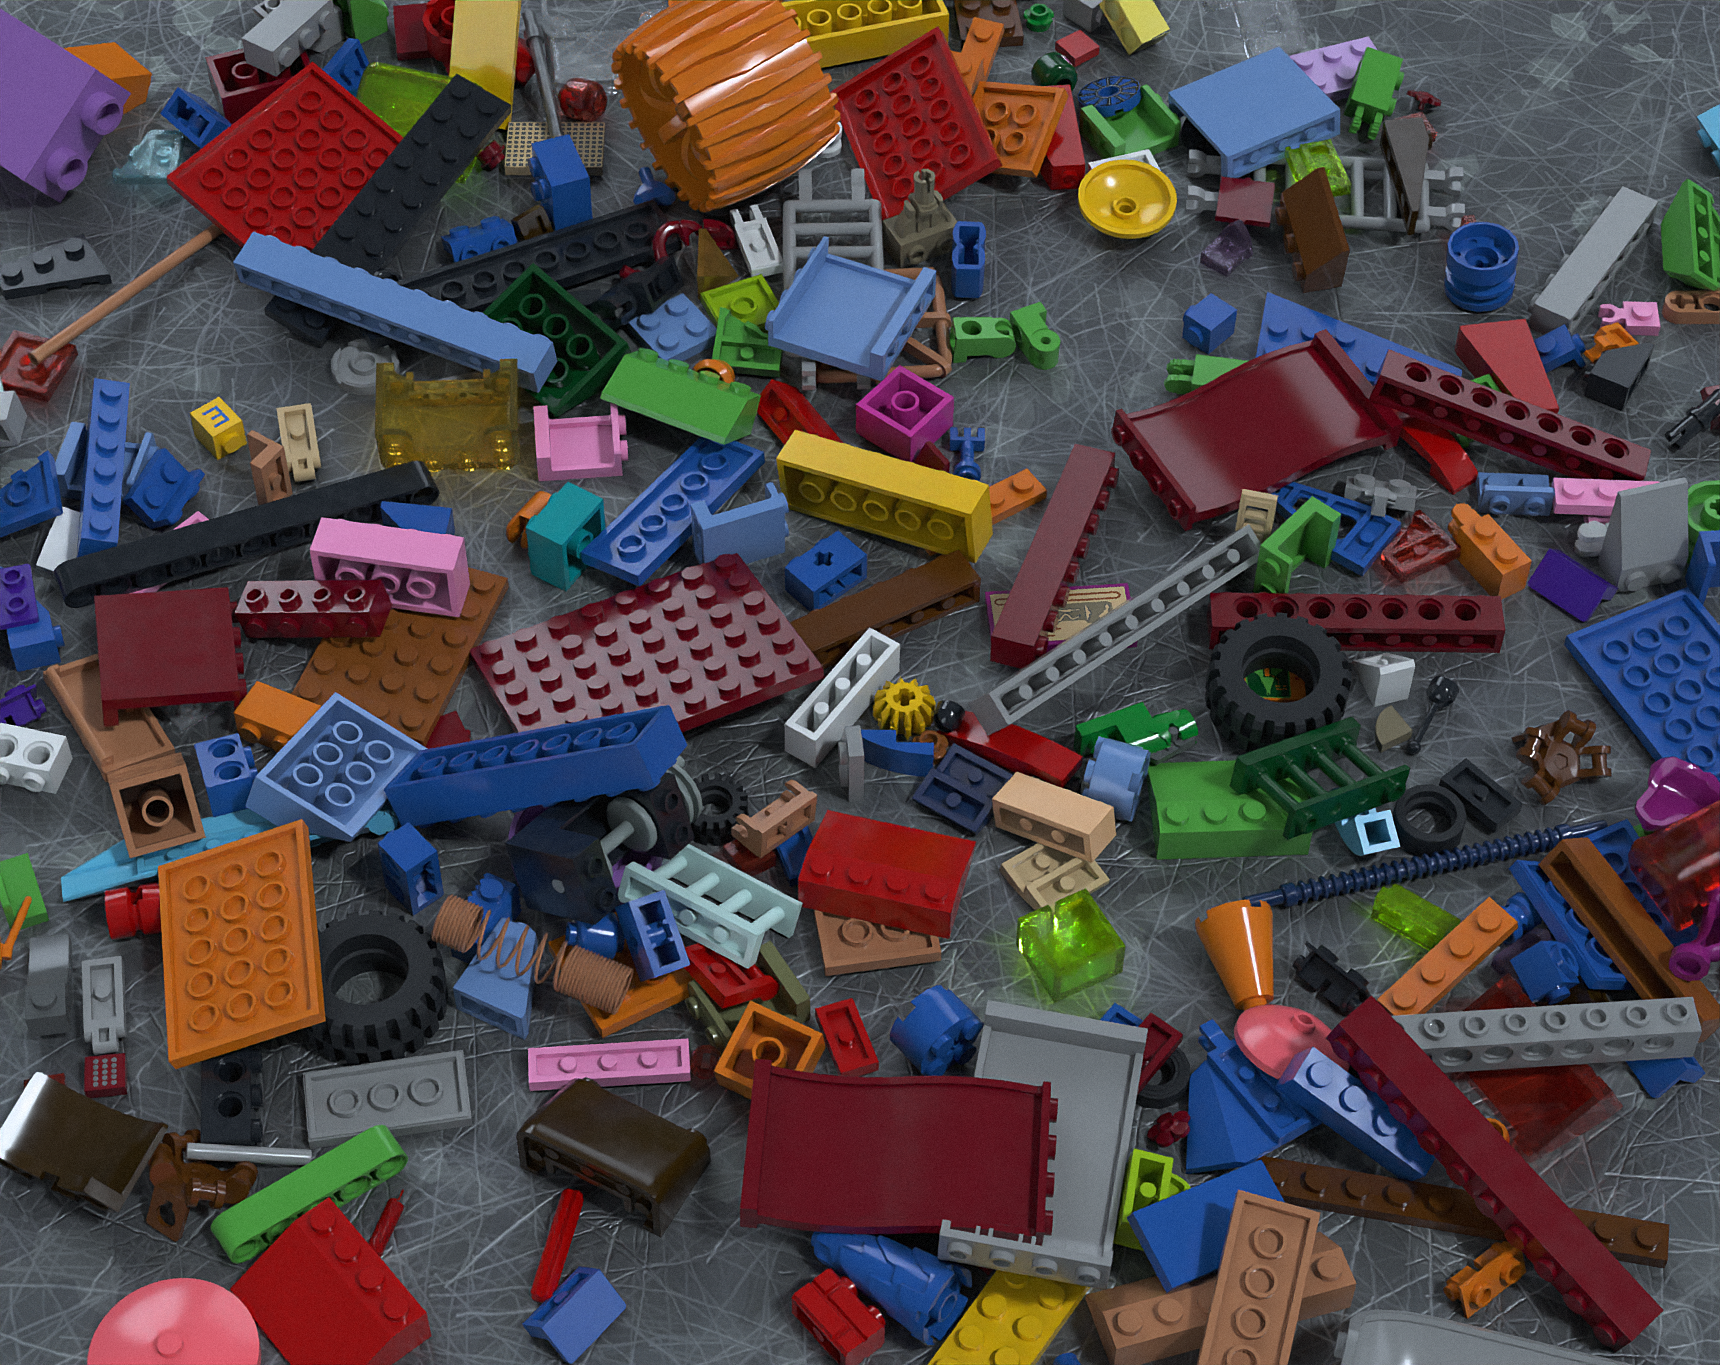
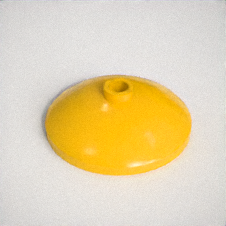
(1127, 199)

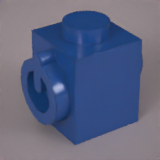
(1546, 971)

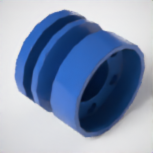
(1481, 266)

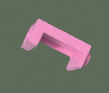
(579, 445)

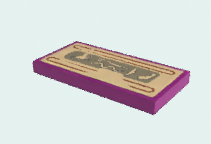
(1083, 608)

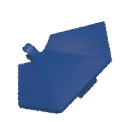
(1236, 1108)

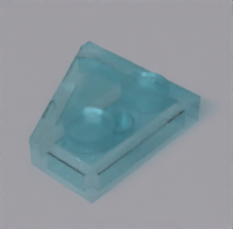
(152, 159)

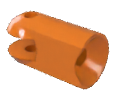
(520, 520)

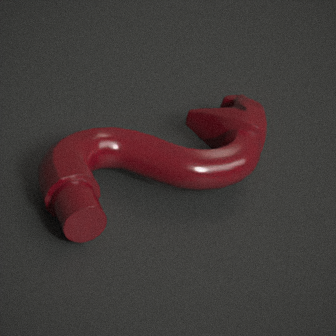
(681, 227)

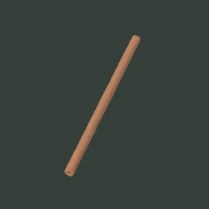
(124, 294)

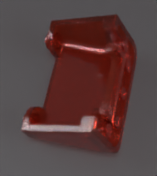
(1680, 864)
(1545, 1102)

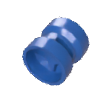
(1524, 912)

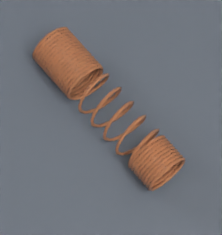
(583, 975)

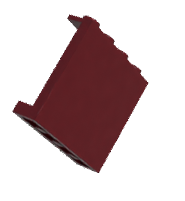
(168, 650)

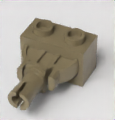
(922, 227)

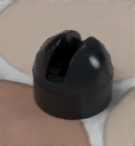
(948, 715)

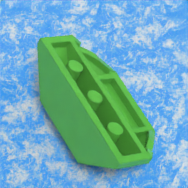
(1692, 238)

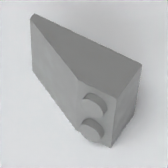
(1647, 536)

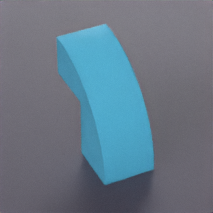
(1368, 831)

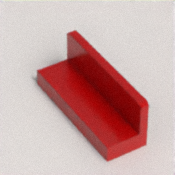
(788, 410)

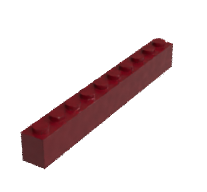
(1494, 1175)

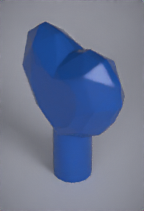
(652, 190)

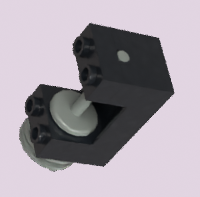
(570, 847)

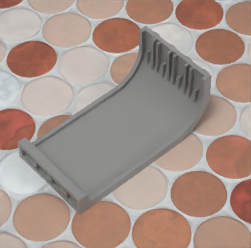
(1096, 1080)

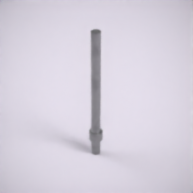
(534, 40)

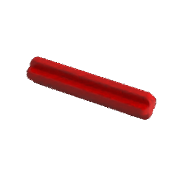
(557, 1245)

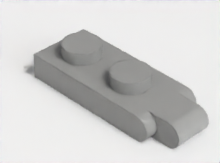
(104, 1003)

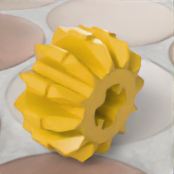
(904, 707)

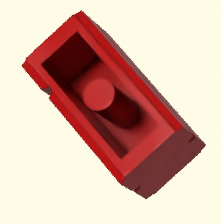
(838, 1318)

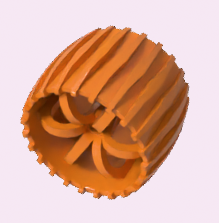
(725, 97)

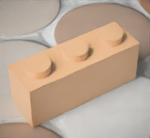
(1054, 816)

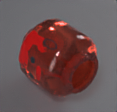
(582, 99)

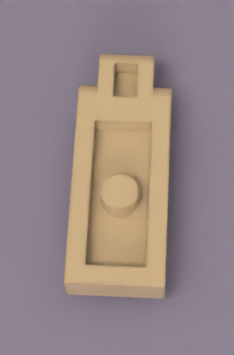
(299, 440)

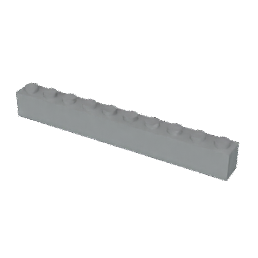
(1116, 630)

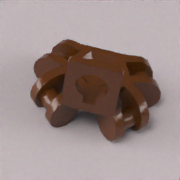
(1557, 761)
(190, 1182)

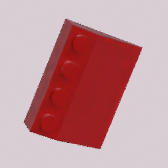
(885, 873)
(330, 1296)

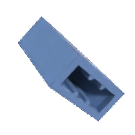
(496, 993)

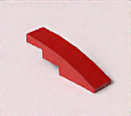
(1017, 750)

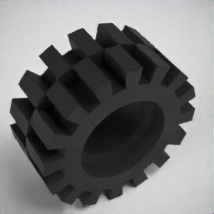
(724, 793)

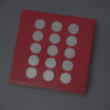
(105, 1075)

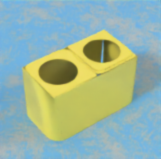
(1135, 22)

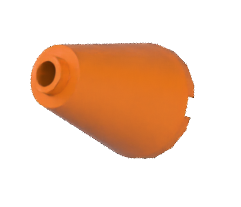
(1241, 950)

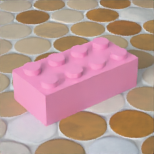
(415, 566)

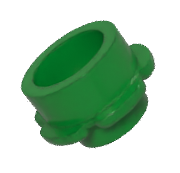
(1038, 17)

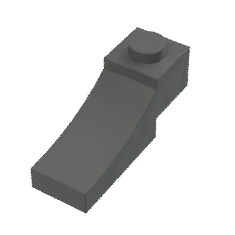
(49, 985)

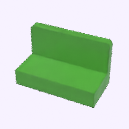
(16, 883)

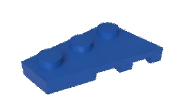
(30, 496)

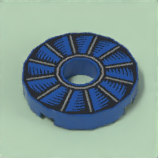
(1111, 95)

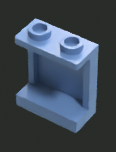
(72, 456)
(750, 530)

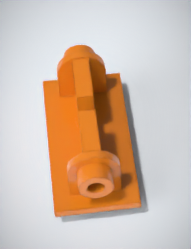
(1497, 1268)

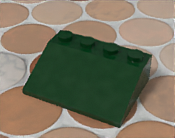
(582, 342)

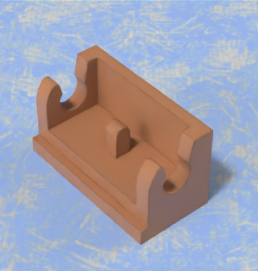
(777, 820)

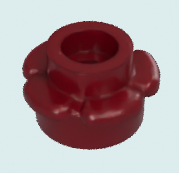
(491, 155)

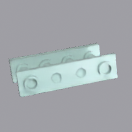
(711, 923)

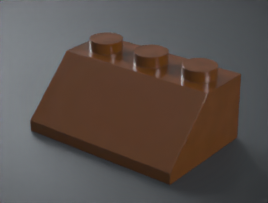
(1313, 233)

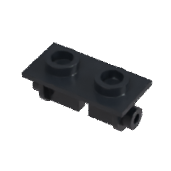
(1321, 967)

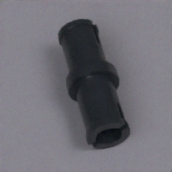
(1697, 420)

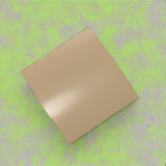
(1047, 875)

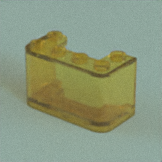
(449, 421)

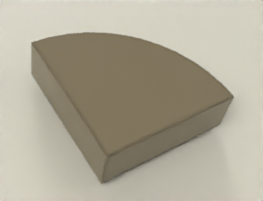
(1390, 729)

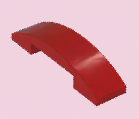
(1447, 458)

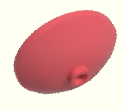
(1275, 1033)

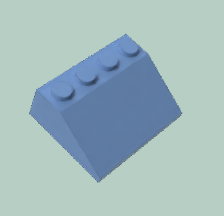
(332, 771)

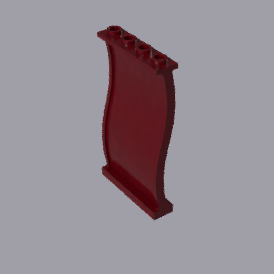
(1255, 429)
(898, 1154)

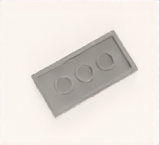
(402, 1093)

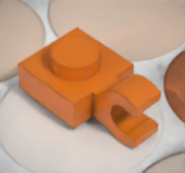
(1609, 338)

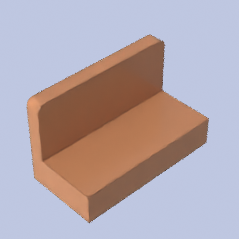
(268, 468)

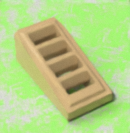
(1259, 520)

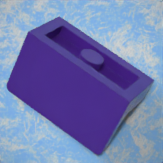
(1570, 584)

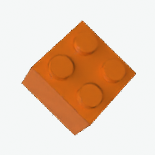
(768, 1037)

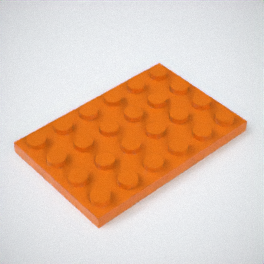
(240, 944)

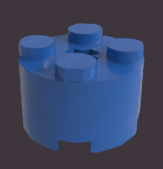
(937, 1032)

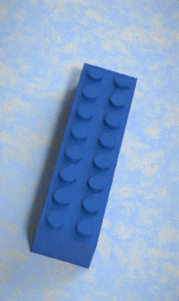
(537, 767)

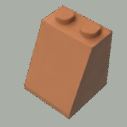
(155, 805)

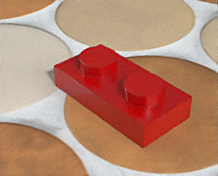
(846, 1038)

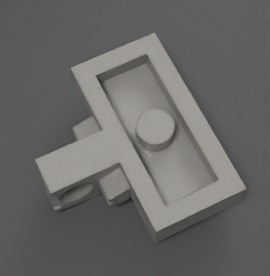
(1380, 494)

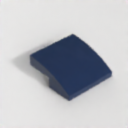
(962, 789)

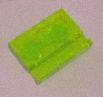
(1317, 155)

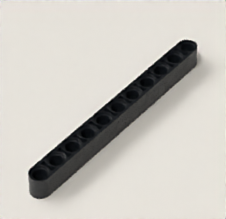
(239, 534)

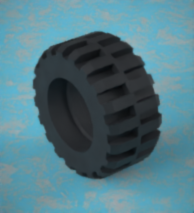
(1282, 645)
(392, 1025)

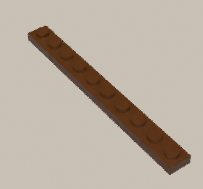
(1445, 1208)

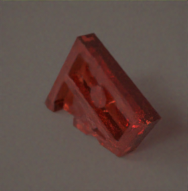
(1419, 549)

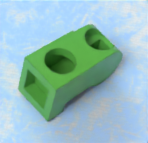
(1033, 336)
(981, 337)

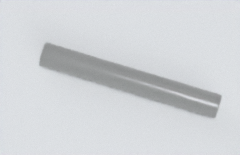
(253, 1154)

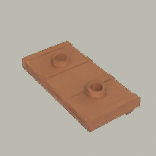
(111, 747)

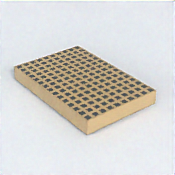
(586, 136)

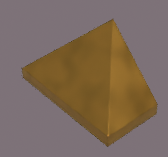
(713, 266)

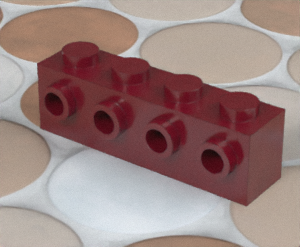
(313, 608)

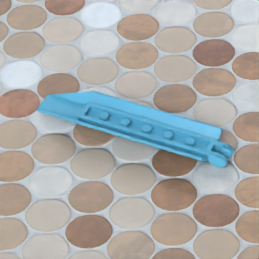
(116, 870)

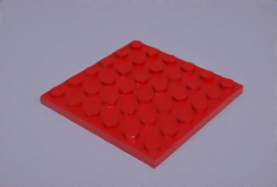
(288, 162)

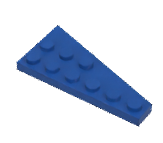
(1290, 323)

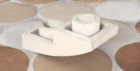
(60, 542)

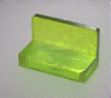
(1412, 916)

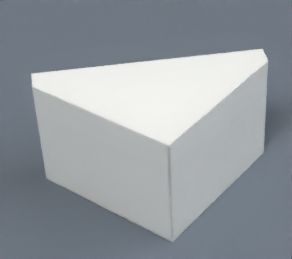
(1385, 677)

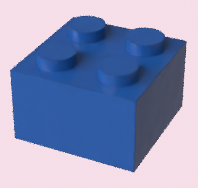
(560, 182)

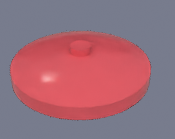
(177, 1325)

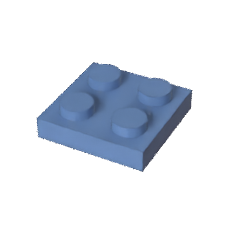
(674, 330)

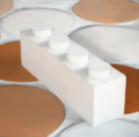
(841, 697)

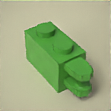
(1373, 89)
(1190, 374)

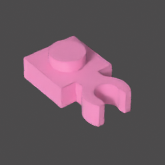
(1634, 317)

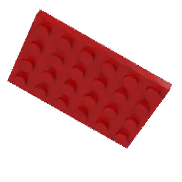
(913, 117)

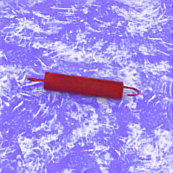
(386, 1225)

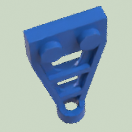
(1365, 539)

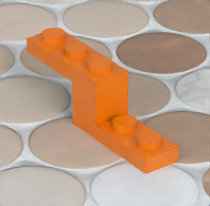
(979, 51)

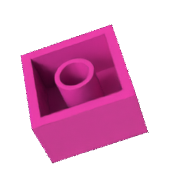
(904, 414)

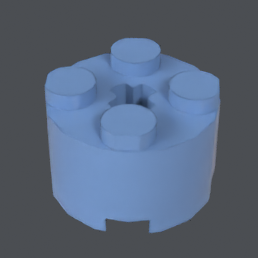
(1117, 776)

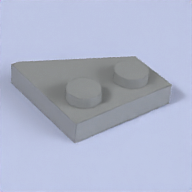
(852, 763)

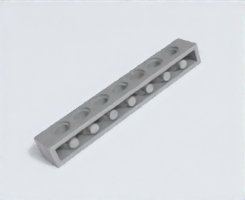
(1556, 1034)

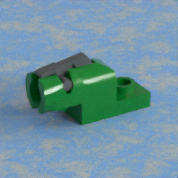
(1161, 735)

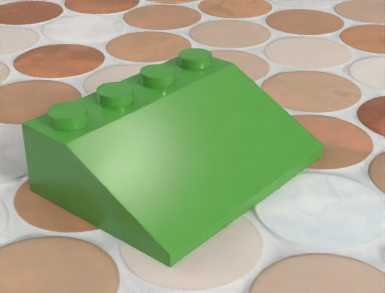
(1205, 818)

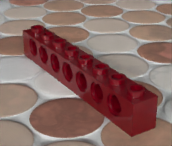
(1505, 422)
(1375, 620)

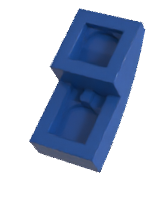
(898, 757)

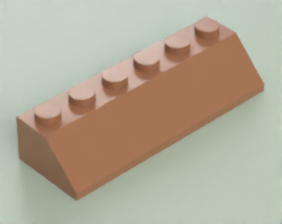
(1147, 1324)

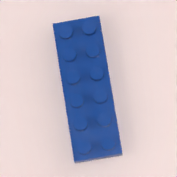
(661, 516)

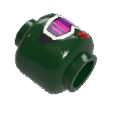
(1054, 70)

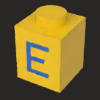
(218, 428)

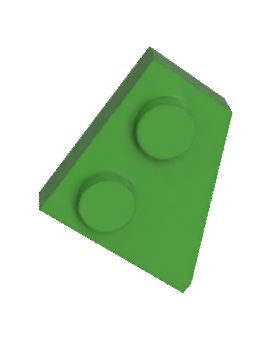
(745, 347)

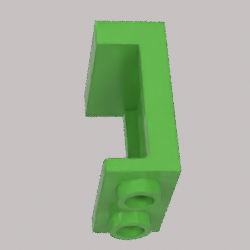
(1144, 127)
(1306, 534)

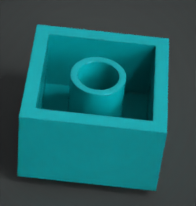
(561, 533)

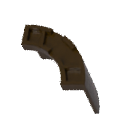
(76, 1143)

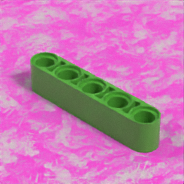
(338, 1174)

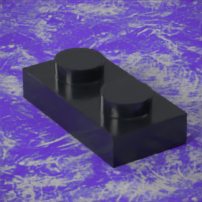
(1481, 795)

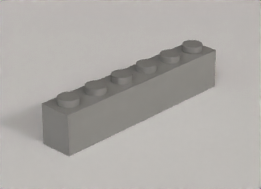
(1593, 262)

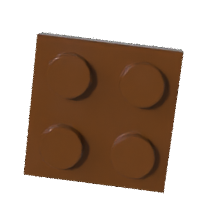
(993, 10)

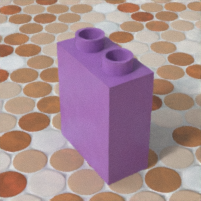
(51, 109)

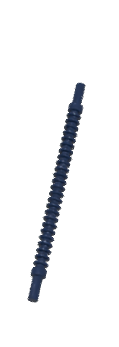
(1289, 894)

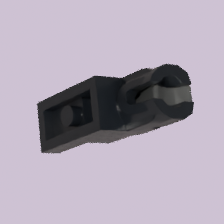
(638, 293)

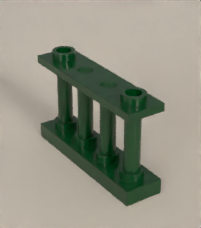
(1318, 750)

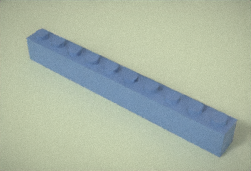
(392, 309)

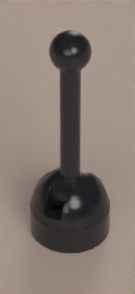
(1440, 695)

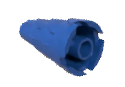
(903, 1281)

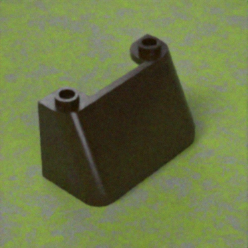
(616, 1149)

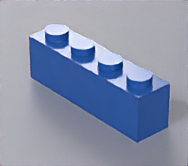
(1353, 1113)

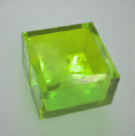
(1079, 949)

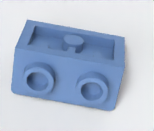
(1514, 494)

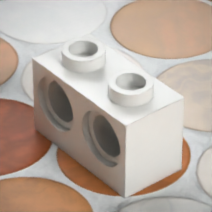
(33, 758)

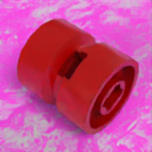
(133, 911)

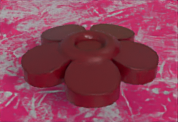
(1424, 98)
(1170, 1128)

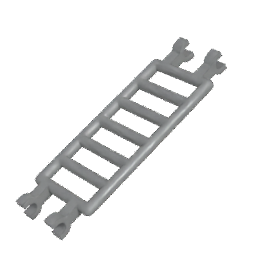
(1427, 215)
(792, 253)

